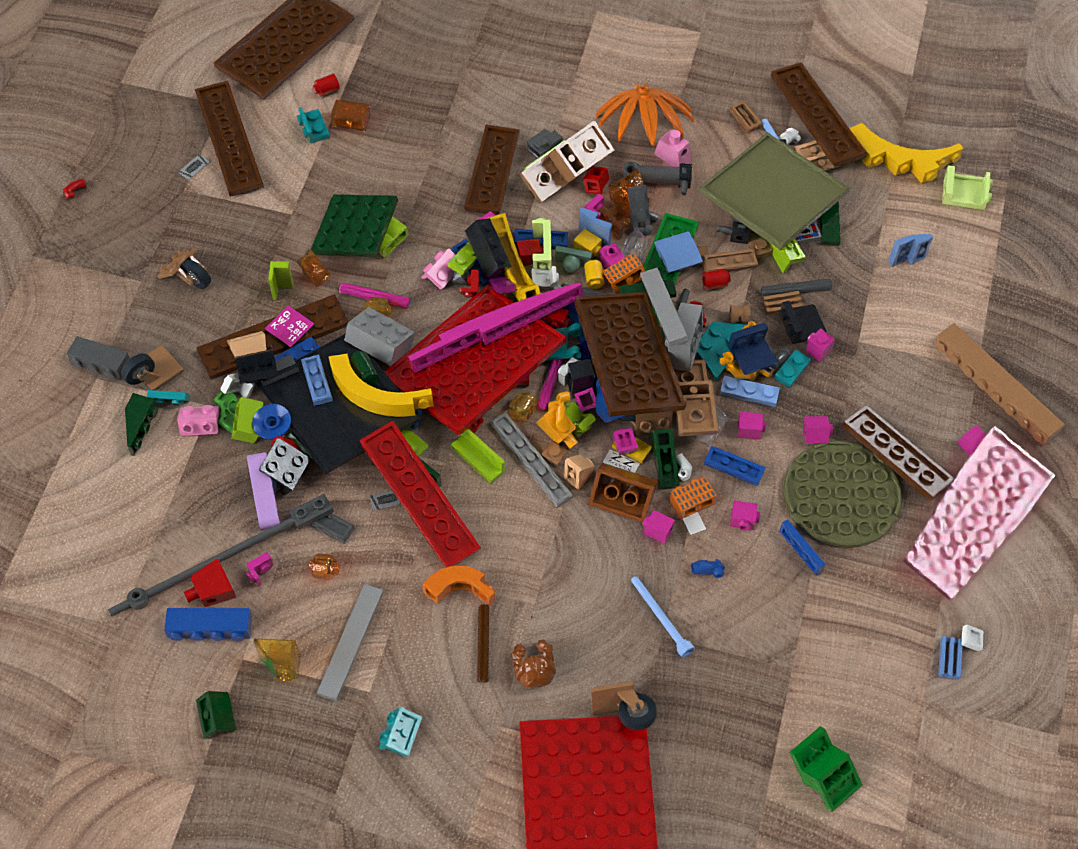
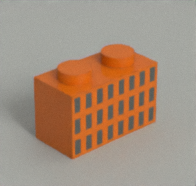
(624, 272)
(692, 497)

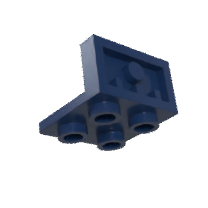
(751, 349)

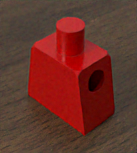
(210, 585)

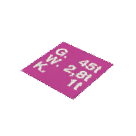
(289, 326)

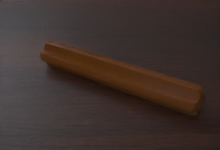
(483, 644)

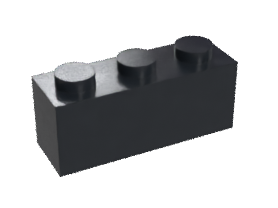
(488, 248)

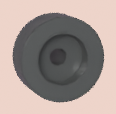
(462, 280)

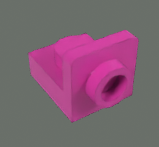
(596, 203)
(625, 441)
(259, 565)

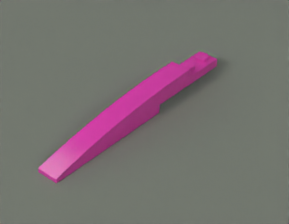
(494, 325)

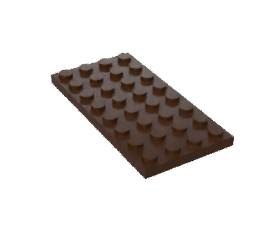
(283, 44)
(629, 354)

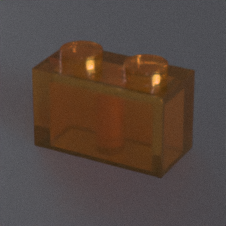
(350, 115)

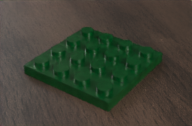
(354, 225)

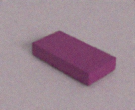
(502, 284)

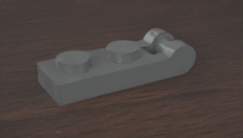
(639, 208)

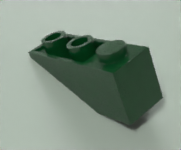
(138, 415)

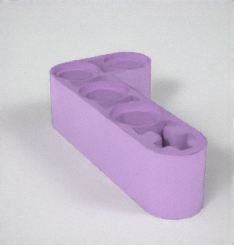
(263, 492)

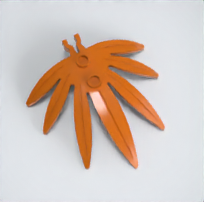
(645, 99)

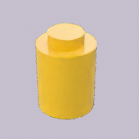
(594, 274)

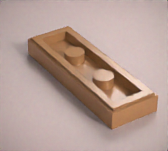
(730, 260)

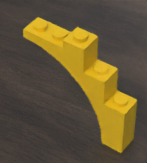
(899, 160)

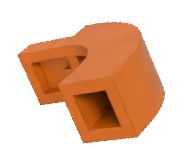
(458, 578)

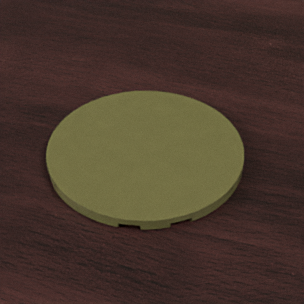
(842, 494)

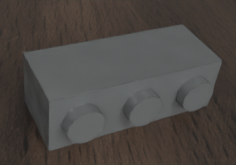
(97, 357)

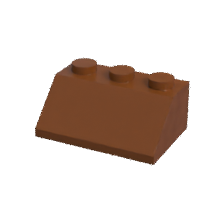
(622, 492)

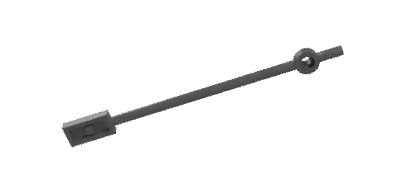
(300, 516)

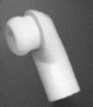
(685, 467)

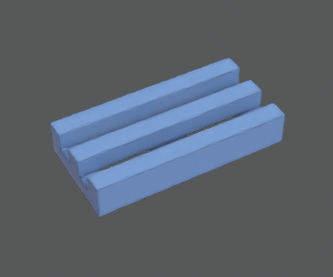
(951, 642)

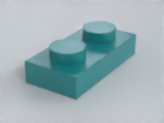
(792, 368)
(175, 397)

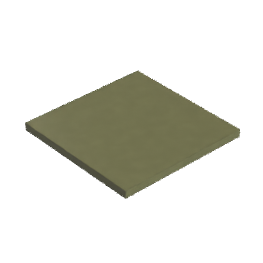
(773, 190)

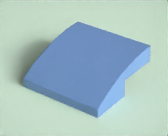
(598, 227)
(910, 248)
(678, 252)

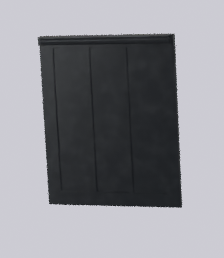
(334, 428)

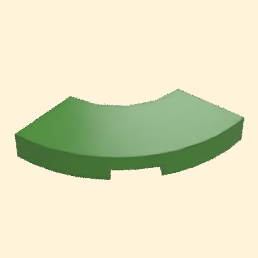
(227, 404)

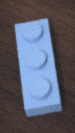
(749, 391)

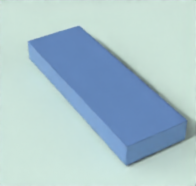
(316, 380)

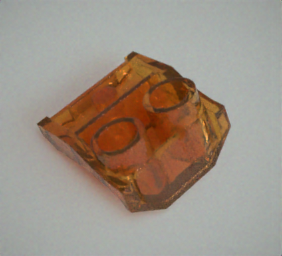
(619, 192)

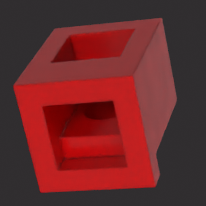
(596, 179)
(557, 319)

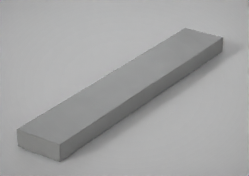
(664, 307)
(531, 459)
(350, 643)

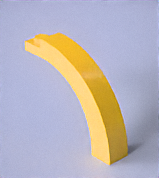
(516, 273)
(374, 399)

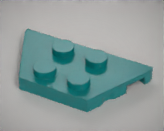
(714, 344)

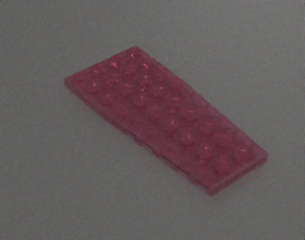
(977, 512)

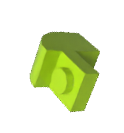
(580, 420)

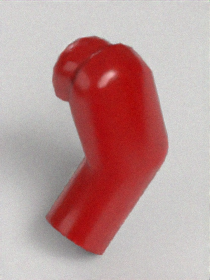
(72, 186)

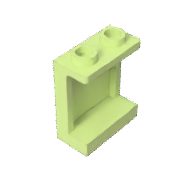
(966, 190)
(542, 229)

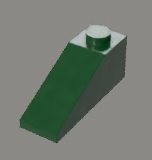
(665, 457)

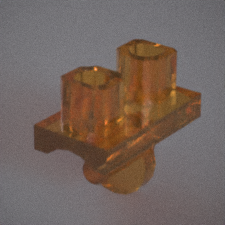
(619, 226)
(313, 268)

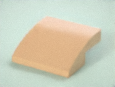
(815, 154)

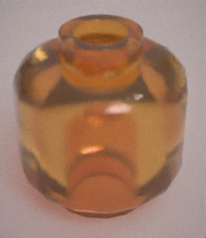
(324, 566)

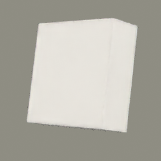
(972, 638)

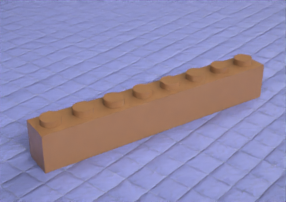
(999, 384)

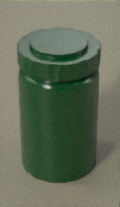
(364, 368)

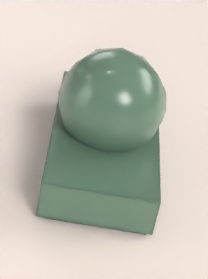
(572, 258)

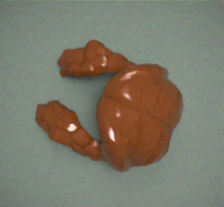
(535, 669)

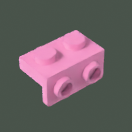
(438, 271)
(198, 420)

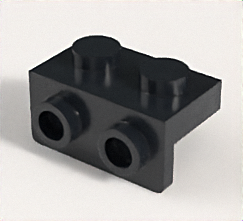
(256, 366)

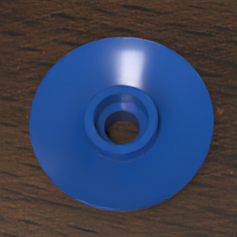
(271, 414)

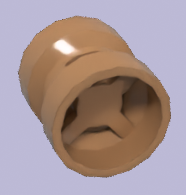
(739, 314)

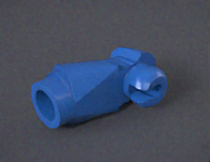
(706, 567)

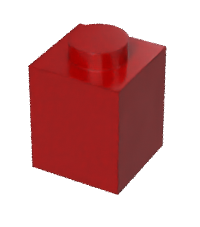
(527, 249)

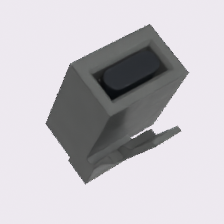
(543, 142)

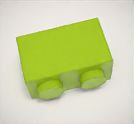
(243, 419)

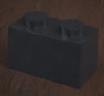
(580, 376)

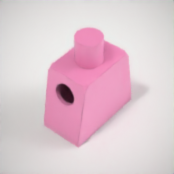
(673, 149)

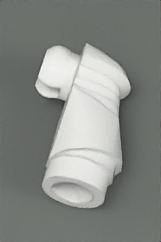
(790, 135)

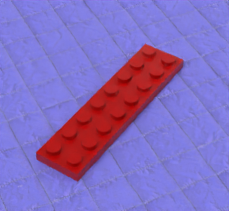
(420, 495)

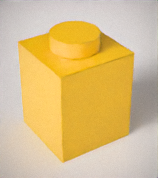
(588, 242)

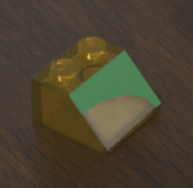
(280, 657)

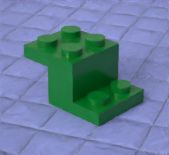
(826, 768)

